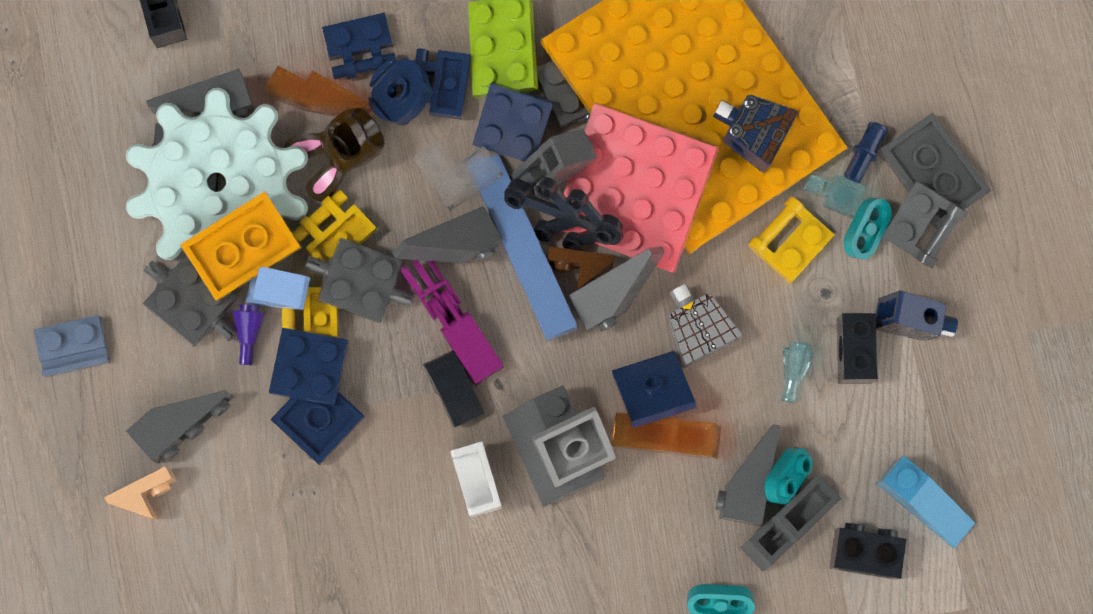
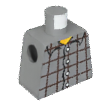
(699, 326)

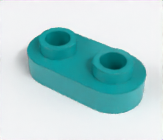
(866, 230)
(788, 475)
(720, 599)

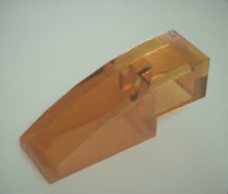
(314, 95)
(668, 437)

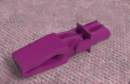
(462, 333)

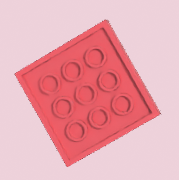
(645, 180)

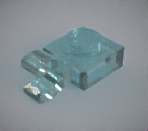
(841, 195)

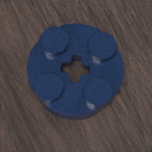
(414, 95)

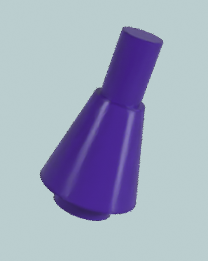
(248, 324)

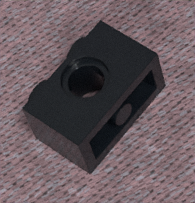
(856, 348)

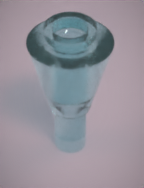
(796, 362)

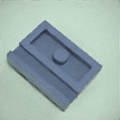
(71, 346)

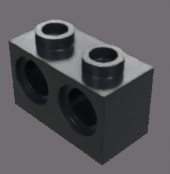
(163, 22)
(867, 560)

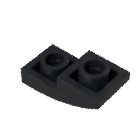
(453, 388)

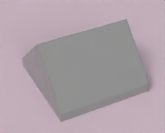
(574, 447)

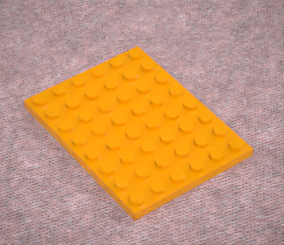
(673, 69)

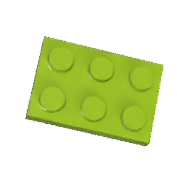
(502, 45)

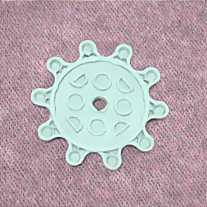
(207, 145)

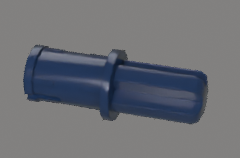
(865, 151)

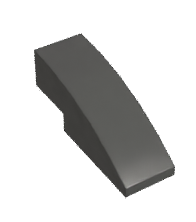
(790, 523)

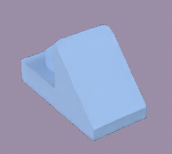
(278, 289)

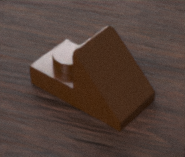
(590, 264)

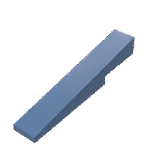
(528, 260)

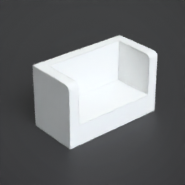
(476, 479)

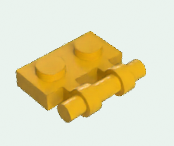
(349, 225)

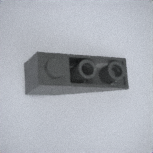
(169, 425)

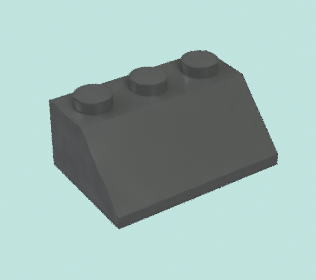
(534, 418)

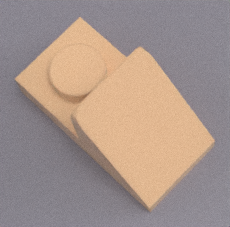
(134, 496)

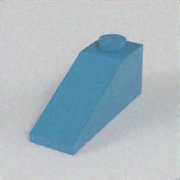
(925, 501)

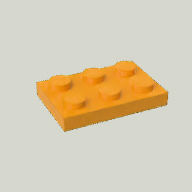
(240, 244)

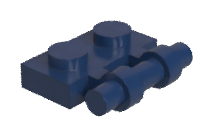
(355, 38)
(449, 81)

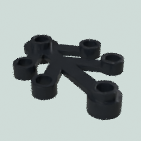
(600, 228)

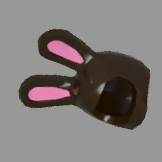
(347, 142)

